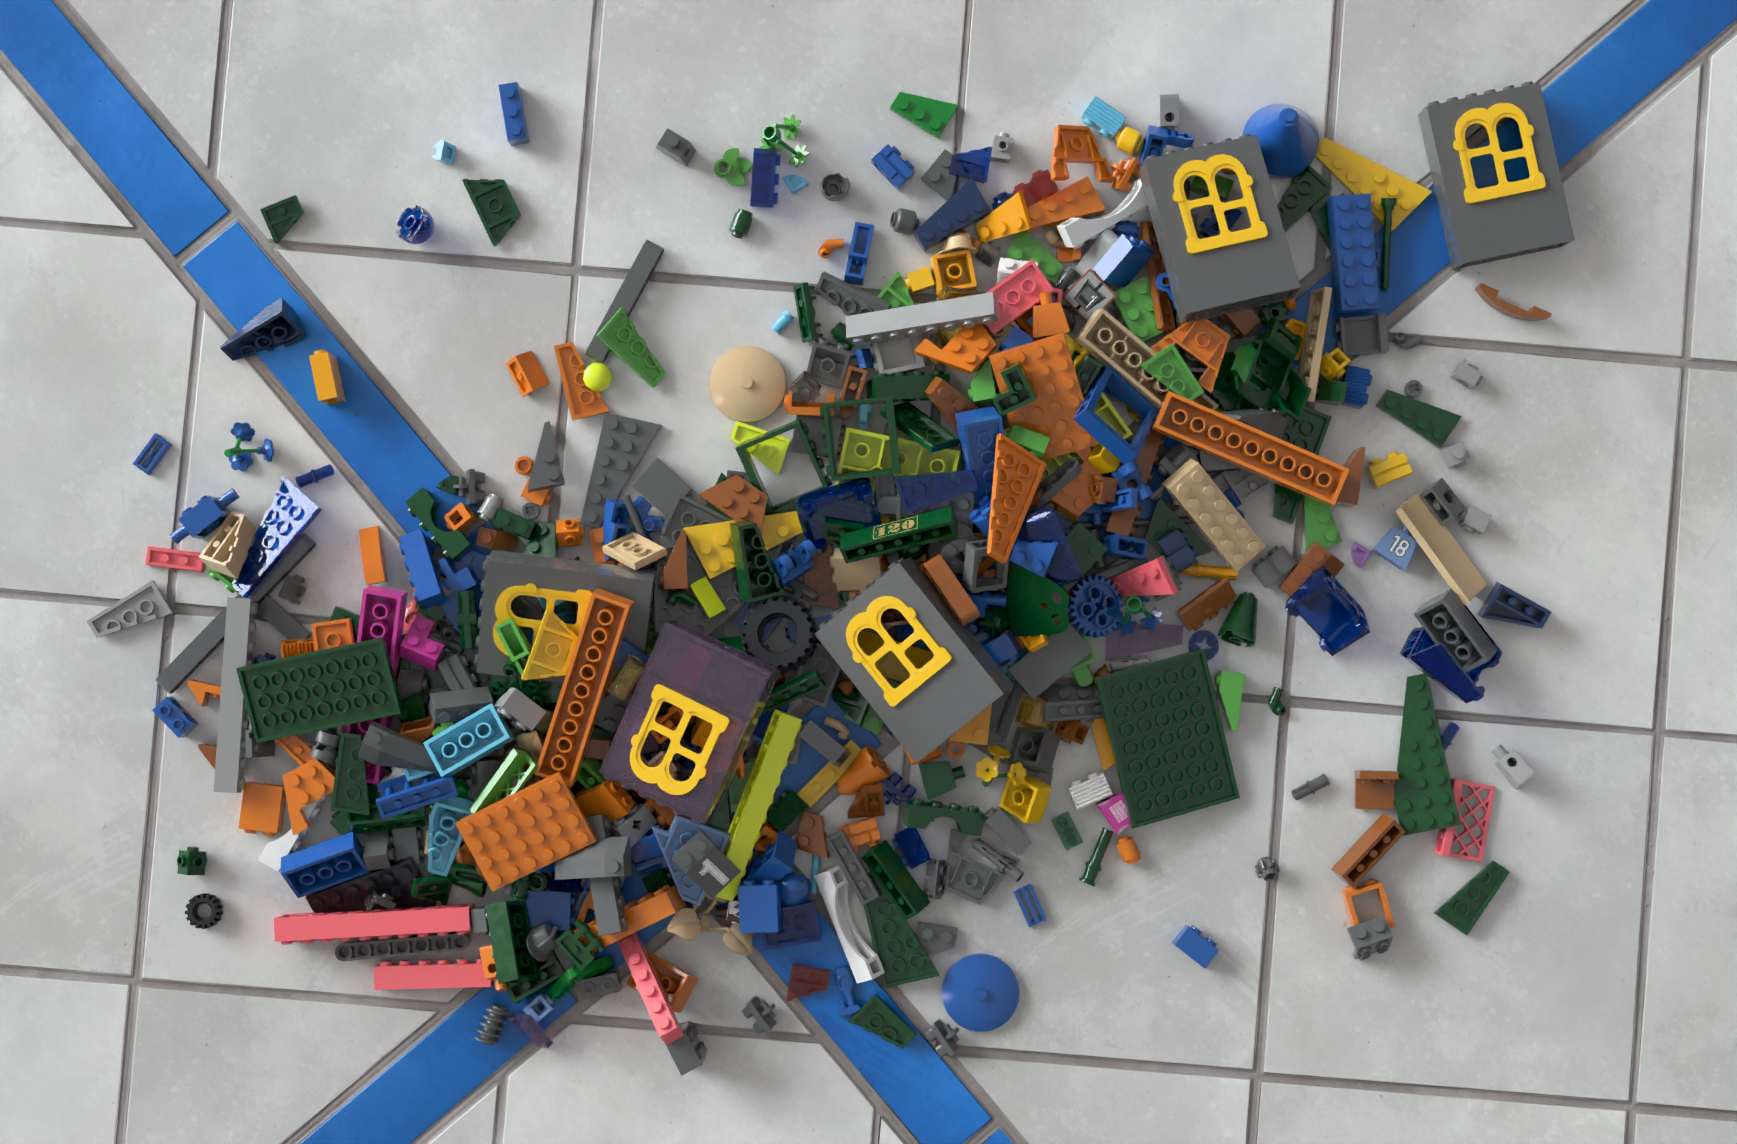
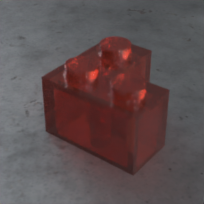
(1038, 188)

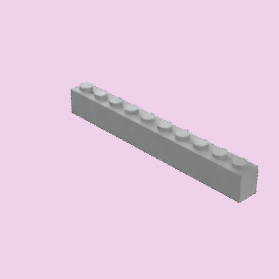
(233, 710)

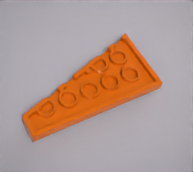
(1013, 488)

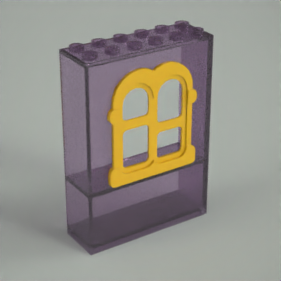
(706, 682)

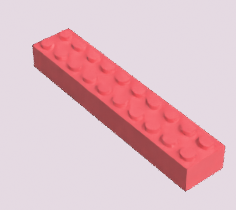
(379, 922)

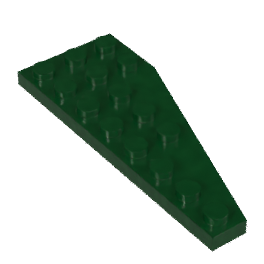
(1424, 786)

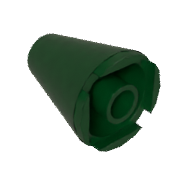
(1241, 621)

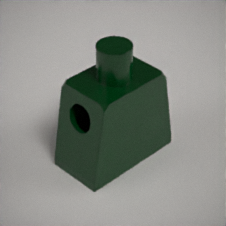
(939, 777)

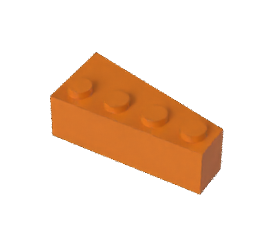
(1076, 201)

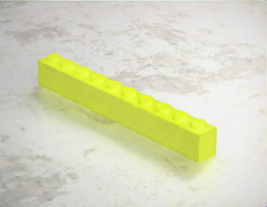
(759, 794)

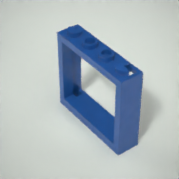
(1101, 430)

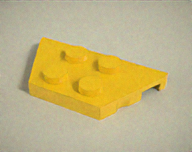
(551, 649)

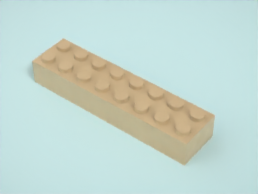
(1117, 346)

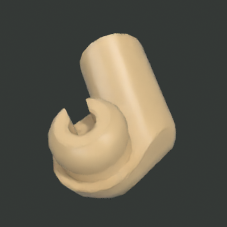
(837, 725)

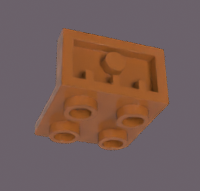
(1375, 789)

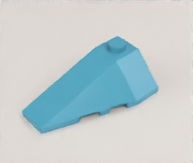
(444, 834)

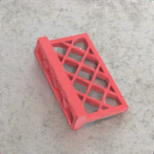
(1445, 835)

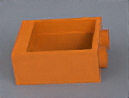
(1369, 885)

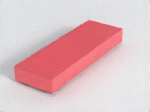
(174, 559)

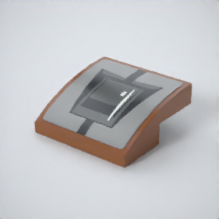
(1089, 295)

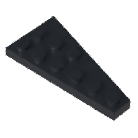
(353, 893)

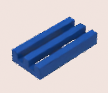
(158, 458)
(1036, 920)

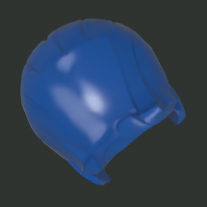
(794, 888)

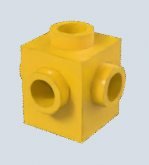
(1334, 364)

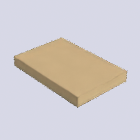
(634, 550)

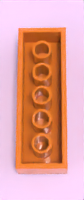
(643, 913)

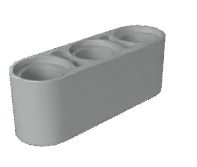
(1097, 251)

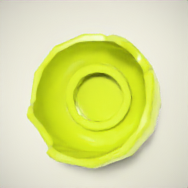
(597, 377)

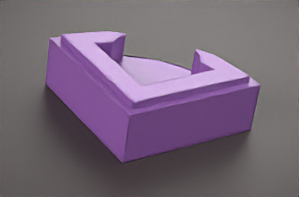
(1359, 554)

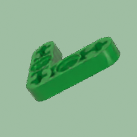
(574, 975)

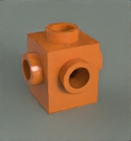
(569, 532)

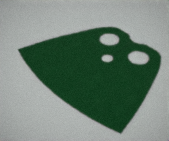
(1024, 601)

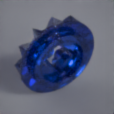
(1210, 639)

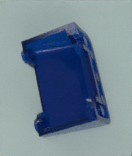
(846, 502)
(1044, 526)
(1329, 611)

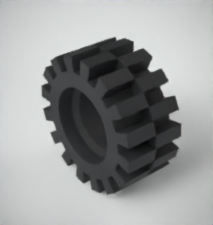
(195, 919)

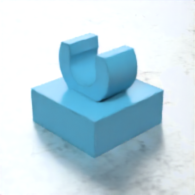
(445, 152)

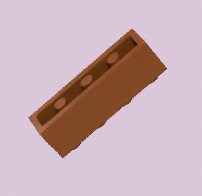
(1368, 850)

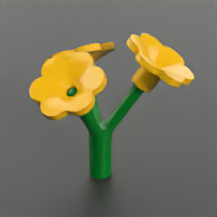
(988, 768)

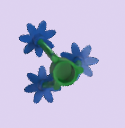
(1136, 606)

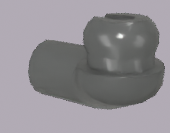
(1406, 343)

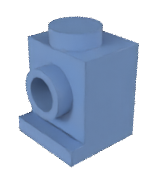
(533, 1009)

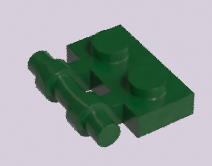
(576, 949)

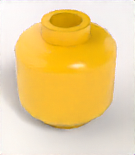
(1129, 140)

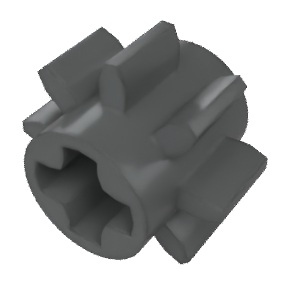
(1267, 868)

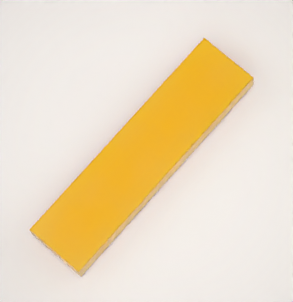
(827, 777)

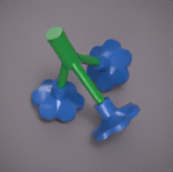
(241, 458)

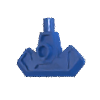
(649, 522)

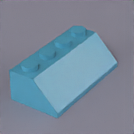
(468, 741)

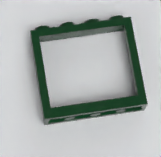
(829, 450)
(753, 474)

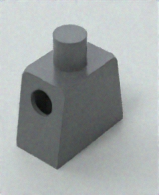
(675, 147)

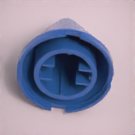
(1285, 138)

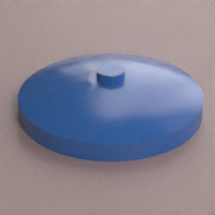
(980, 992)

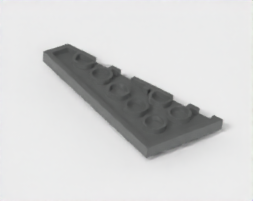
(616, 458)

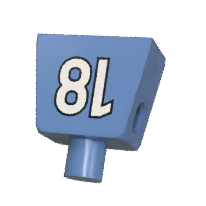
(1396, 547)

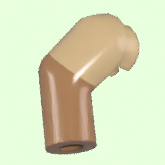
(1053, 239)

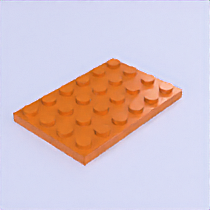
(1058, 392)
(526, 831)

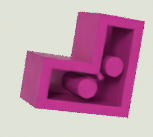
(418, 644)

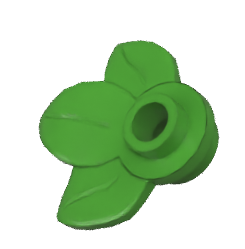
(735, 167)

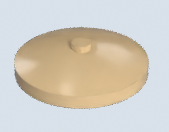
(747, 384)

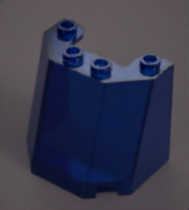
(1443, 668)

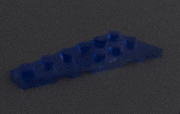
(277, 532)

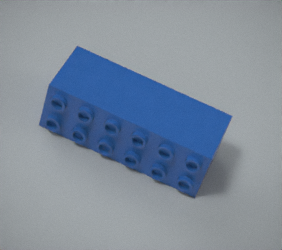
(977, 442)

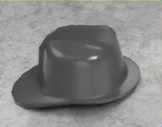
(542, 941)

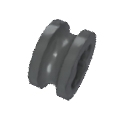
(1415, 394)
(530, 505)

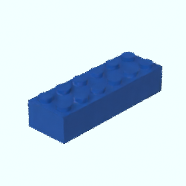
(1353, 253)

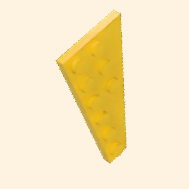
(714, 541)

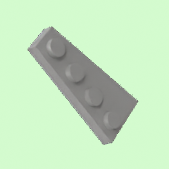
(137, 608)

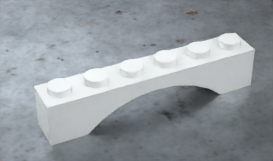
(1078, 230)
(289, 843)
(861, 958)

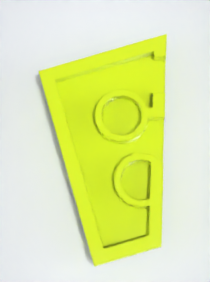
(769, 452)

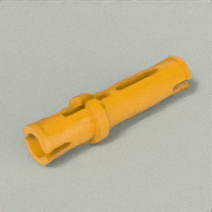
(1210, 571)

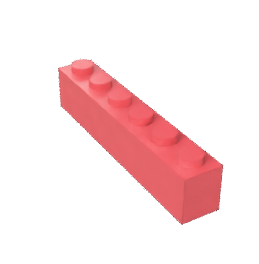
(430, 975)
(650, 988)

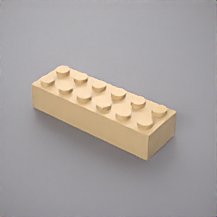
(1213, 514)

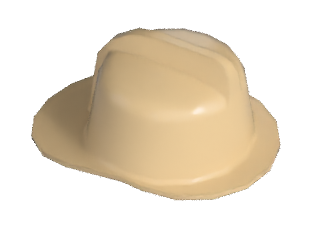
(958, 242)

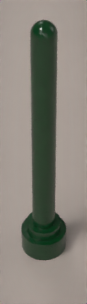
(1388, 205)

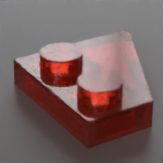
(806, 980)

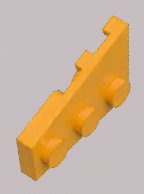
(1005, 220)

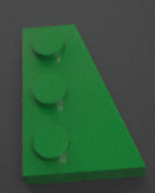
(924, 112)

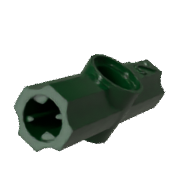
(467, 619)

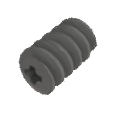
(493, 1024)

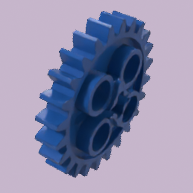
(1095, 606)

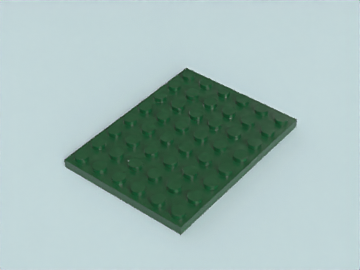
(1167, 738)

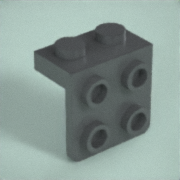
(1370, 937)

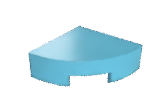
(795, 183)

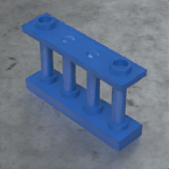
(402, 796)

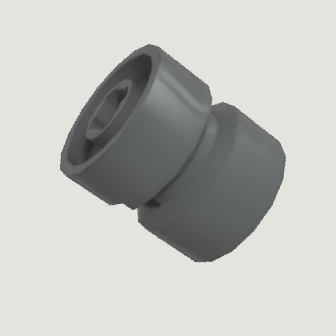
(326, 746)

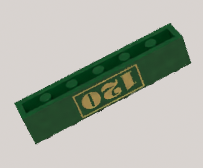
(899, 535)

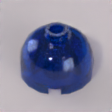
(415, 225)

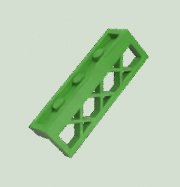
(503, 778)

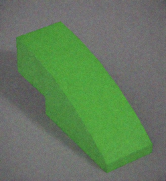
(514, 643)

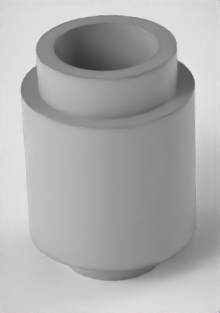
(490, 507)

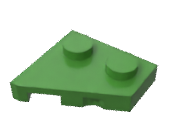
(896, 293)

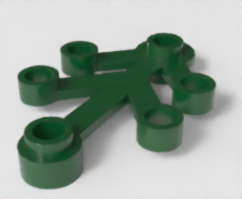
(511, 671)

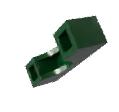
(425, 507)
(920, 814)

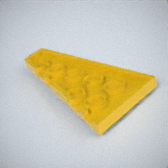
(1365, 176)

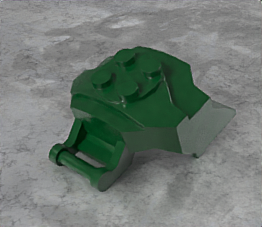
(1266, 371)

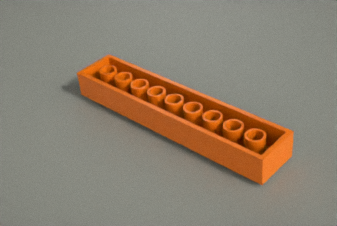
(1250, 449)
(584, 685)

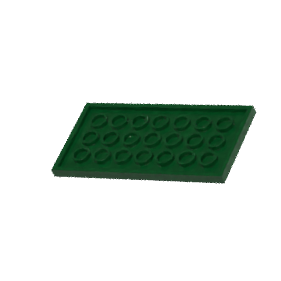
(320, 690)

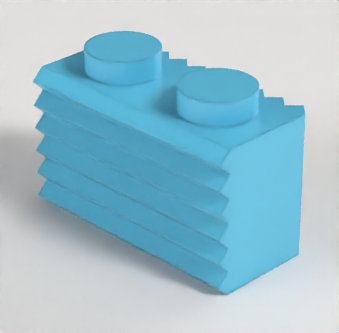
(1103, 118)

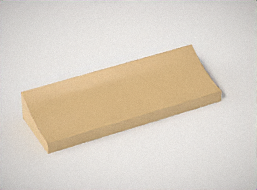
(1314, 339)
(1441, 549)

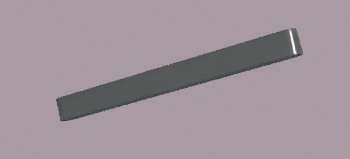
(214, 632)

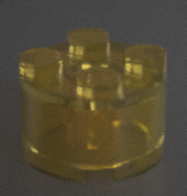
(1031, 714)

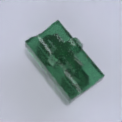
(1066, 830)

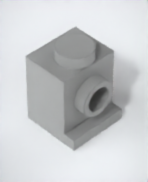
(999, 154)
(1466, 374)

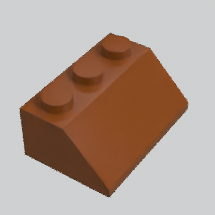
(1310, 561)
(1206, 604)

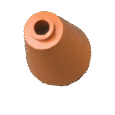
(864, 770)

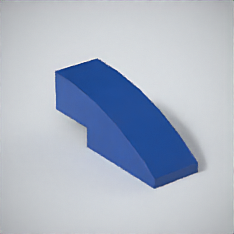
(859, 253)
(615, 522)

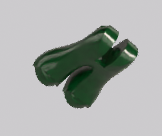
(475, 886)

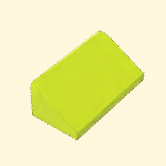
(707, 597)

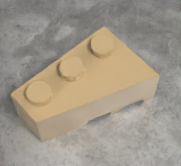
(229, 545)

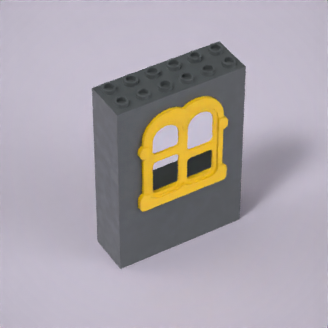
(1505, 217)
(1228, 269)
(554, 579)
(941, 693)

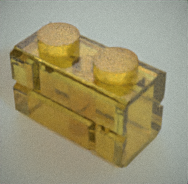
(626, 677)

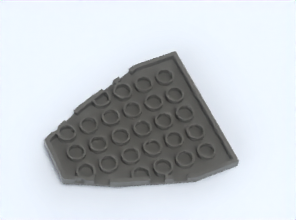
(688, 514)

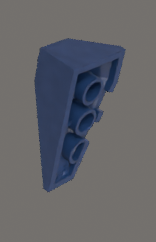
(269, 329)

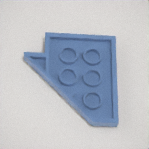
(671, 841)

